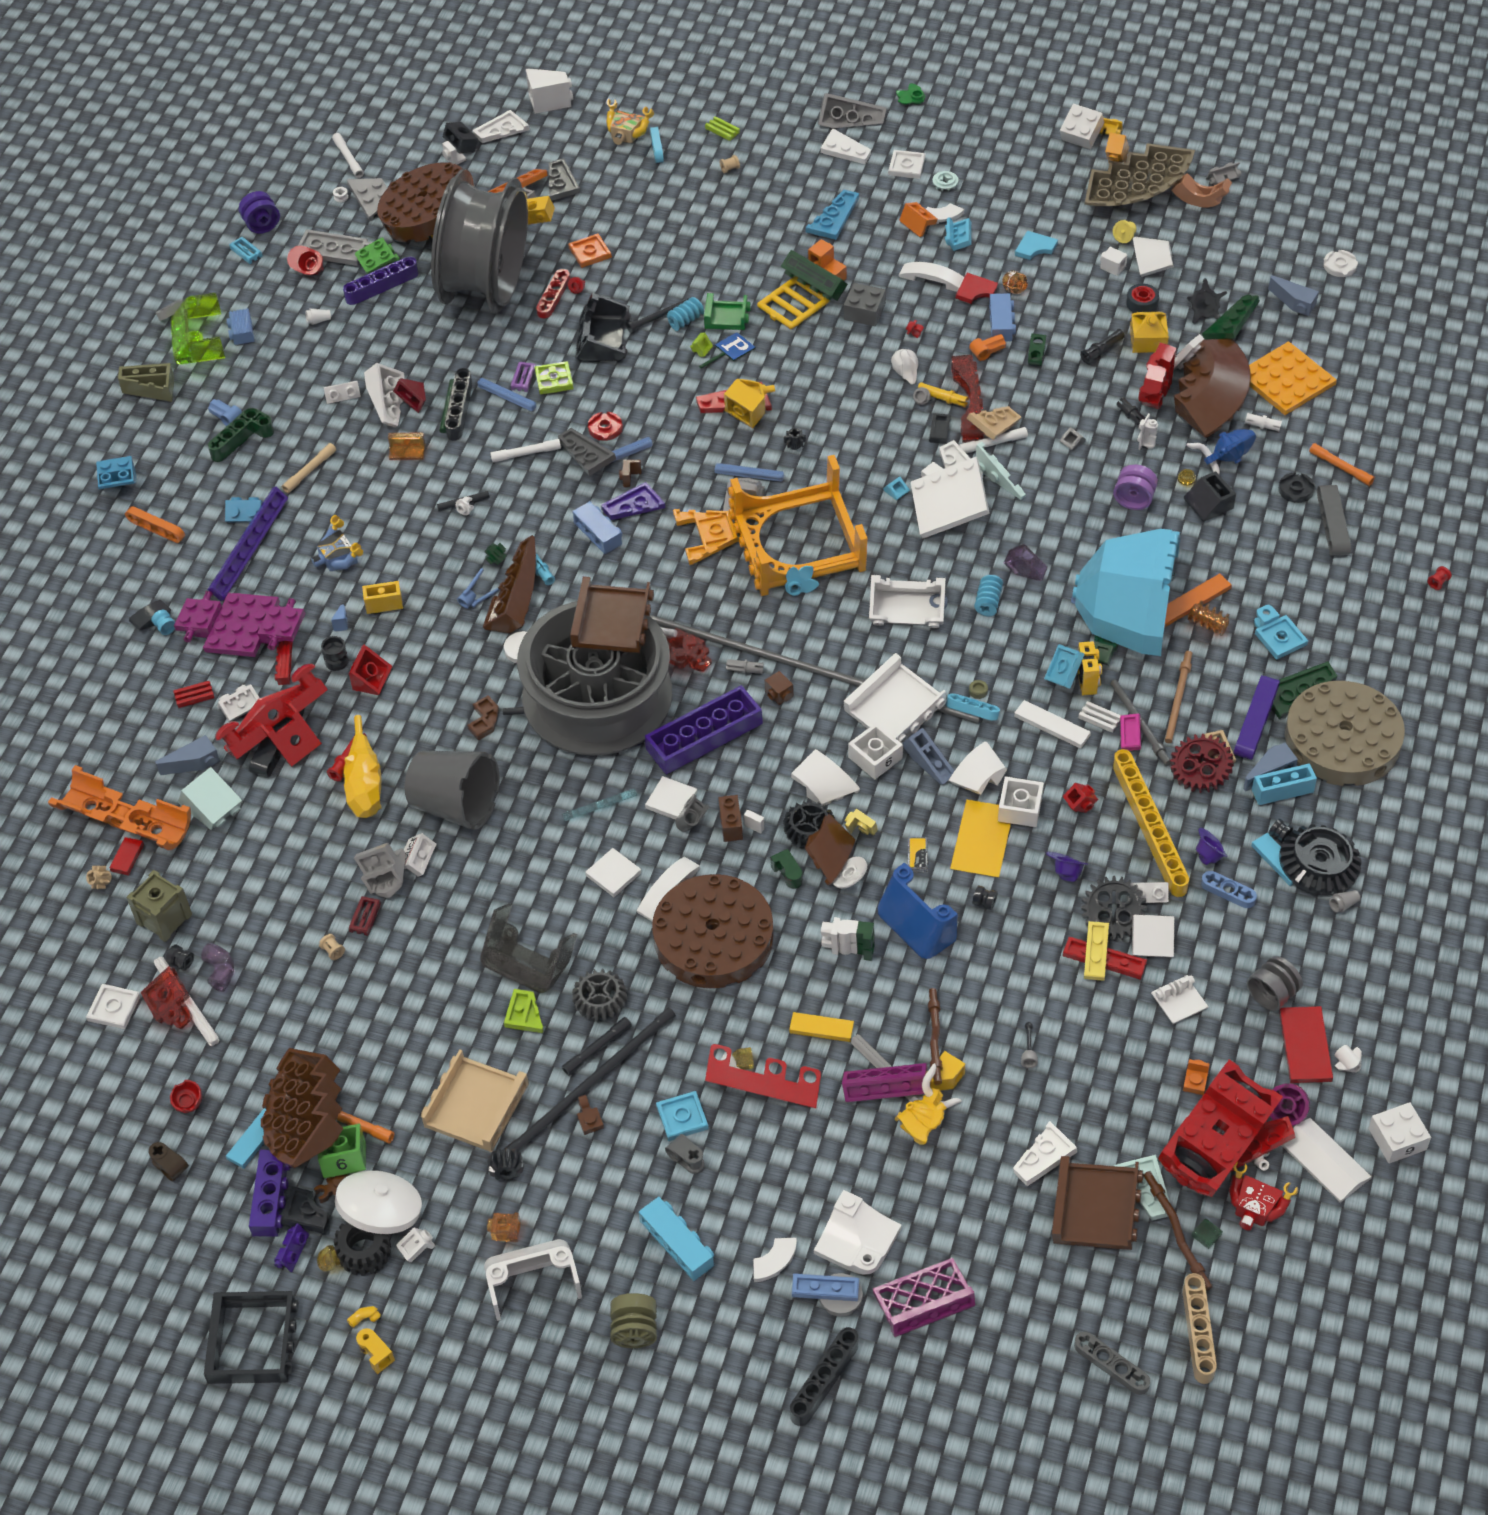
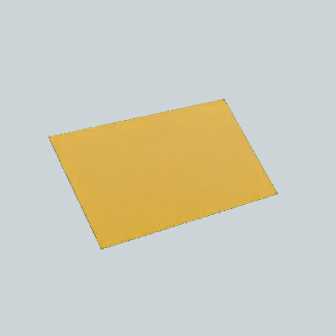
(980, 840)

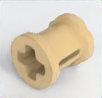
(729, 164)
(332, 947)

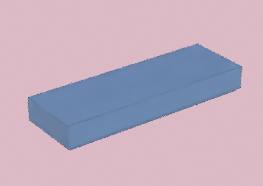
(825, 1287)

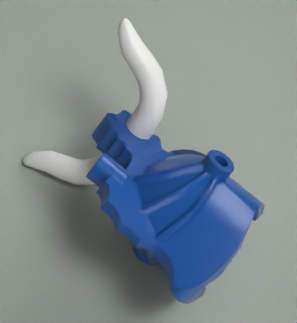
(1228, 448)

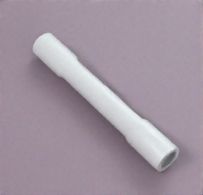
(354, 166)
(1009, 436)
(526, 450)

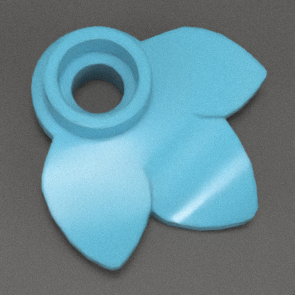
(801, 579)

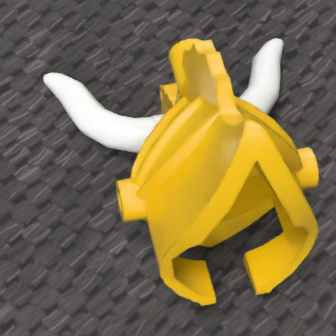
(925, 1114)

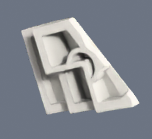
(1152, 255)
(978, 769)
(823, 779)

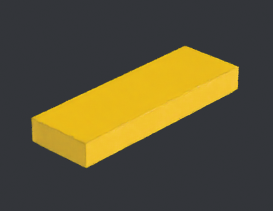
(821, 1027)

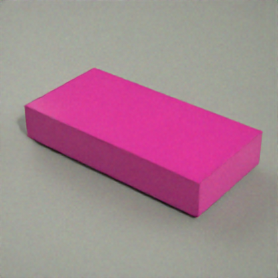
(1130, 732)

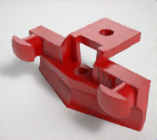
(287, 704)

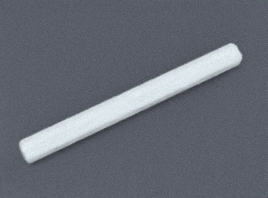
(197, 1017)

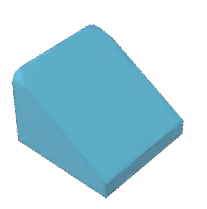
(896, 488)

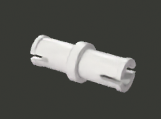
(1263, 422)

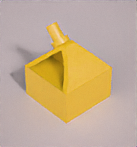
(1147, 331)
(747, 400)

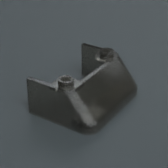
(519, 963)

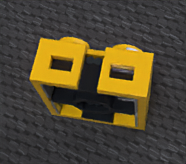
(1089, 669)

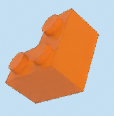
(823, 255)

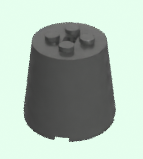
(453, 785)

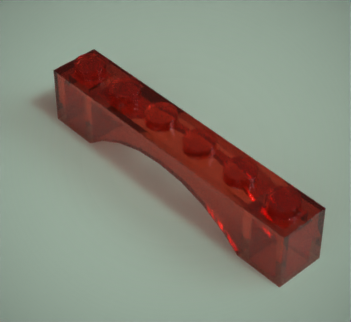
(964, 374)

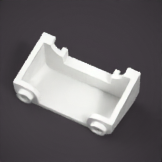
(906, 602)

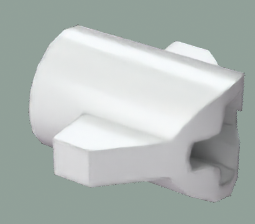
(1348, 1059)

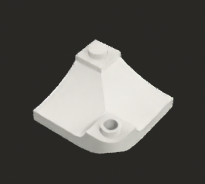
(856, 1235)

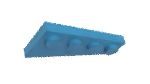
(835, 216)

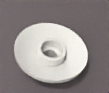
(851, 872)

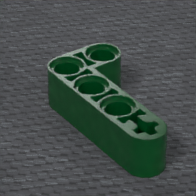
(238, 431)

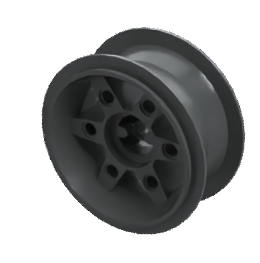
(479, 241)
(596, 694)

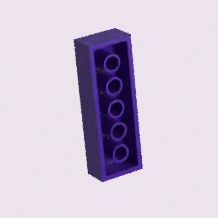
(703, 729)

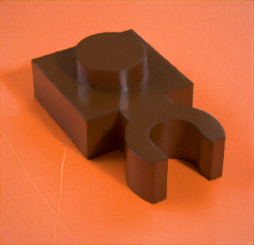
(330, 1188)

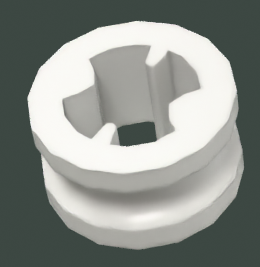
(340, 194)

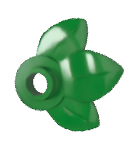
(912, 95)

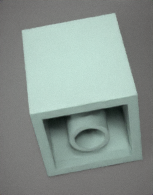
(210, 799)

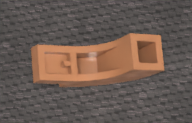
(1198, 195)

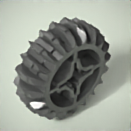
(599, 988)

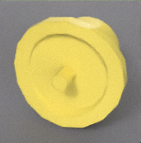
(1124, 231)

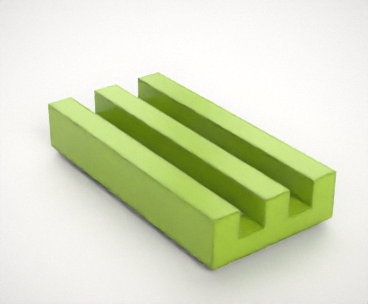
(720, 128)

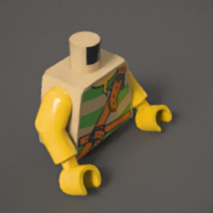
(625, 125)

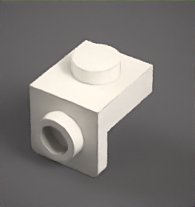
(451, 155)

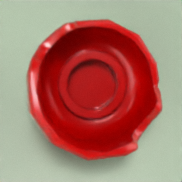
(186, 1096)

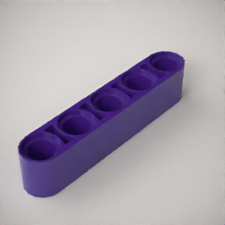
(380, 280)
(1256, 717)

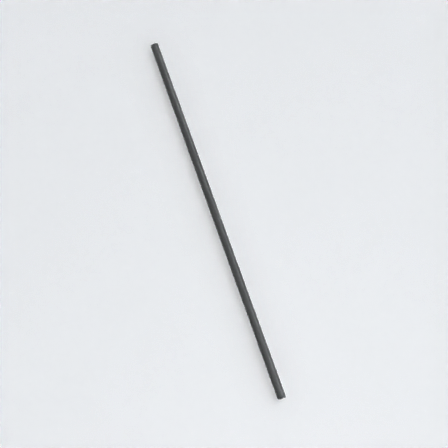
(787, 660)

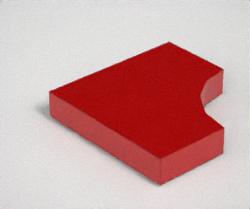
(975, 287)

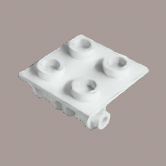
(1179, 999)

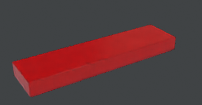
(1115, 960)

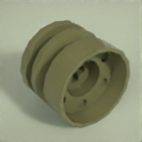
(633, 1320)

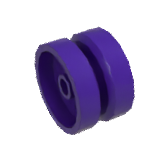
(259, 212)

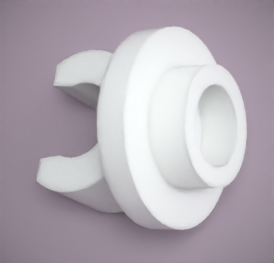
(463, 506)

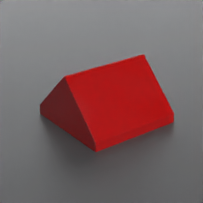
(369, 672)

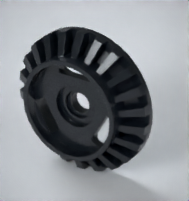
(1315, 876)

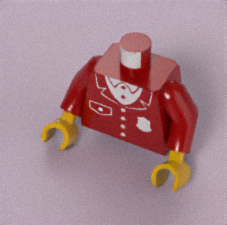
(1256, 1200)

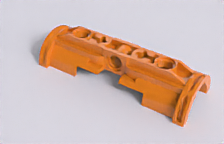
(90, 789)

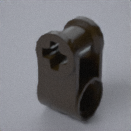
(167, 1161)

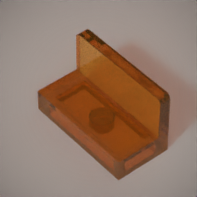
(406, 446)

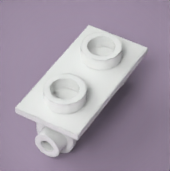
(342, 392)
(1148, 432)
(1153, 891)

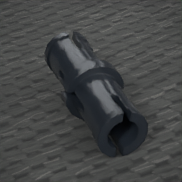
(1130, 411)

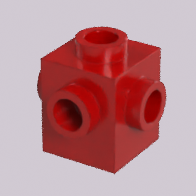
(1080, 797)

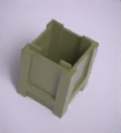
(159, 905)

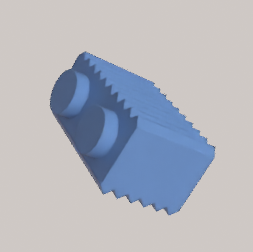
(241, 327)

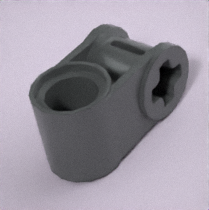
(693, 812)
(686, 1154)

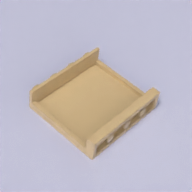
(474, 1102)

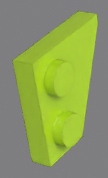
(523, 1012)

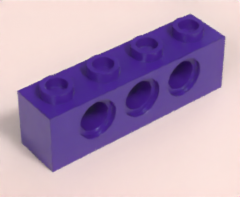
(268, 1224)

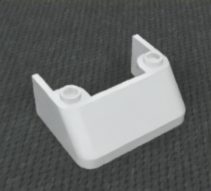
(527, 1259)

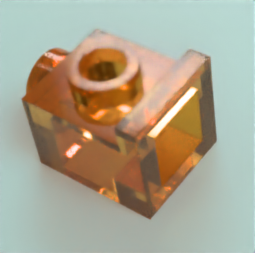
(504, 1227)

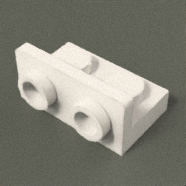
(238, 702)

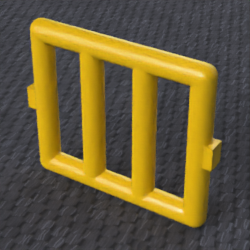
(774, 296)

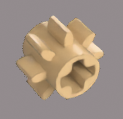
(98, 877)

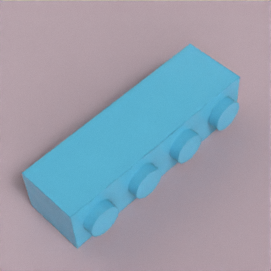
(676, 1238)

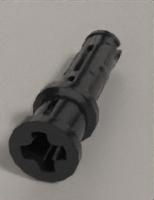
(1098, 349)

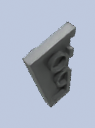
(561, 180)

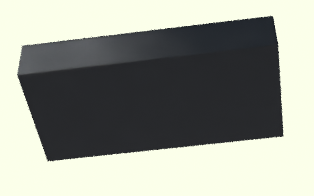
(939, 428)

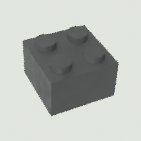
(864, 304)

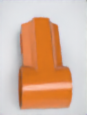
(983, 348)

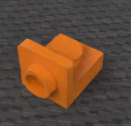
(1196, 1077)

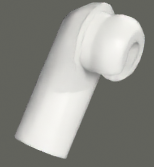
(1261, 1163)

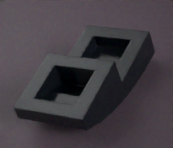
(143, 618)

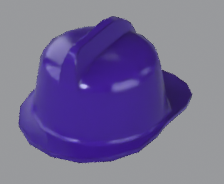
(1209, 847)
(1066, 867)

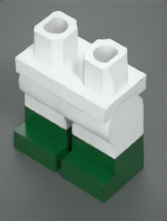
(849, 937)

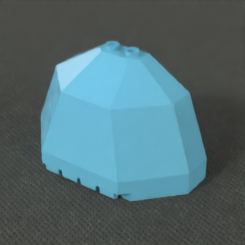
(1126, 589)

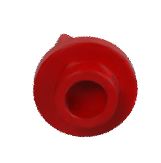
(576, 285)
(914, 329)

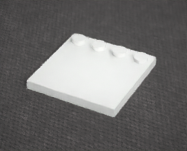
(949, 497)

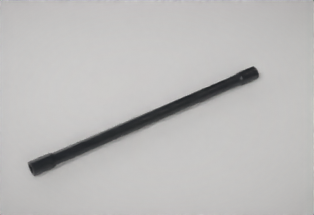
(658, 1023)

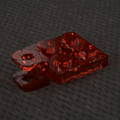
(693, 651)
(171, 1007)

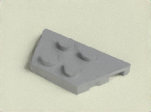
(367, 194)

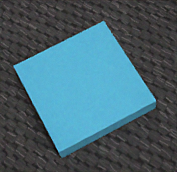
(1064, 666)
(682, 1115)

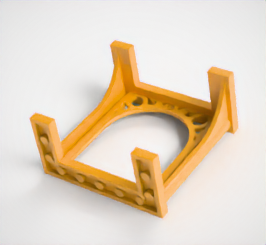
(746, 506)

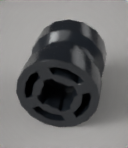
(985, 897)
(178, 956)

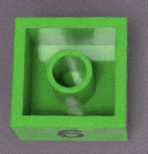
(346, 1153)

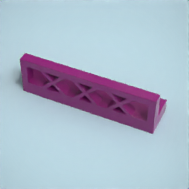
(886, 1083)

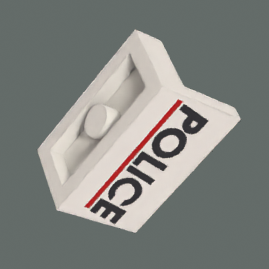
(418, 853)

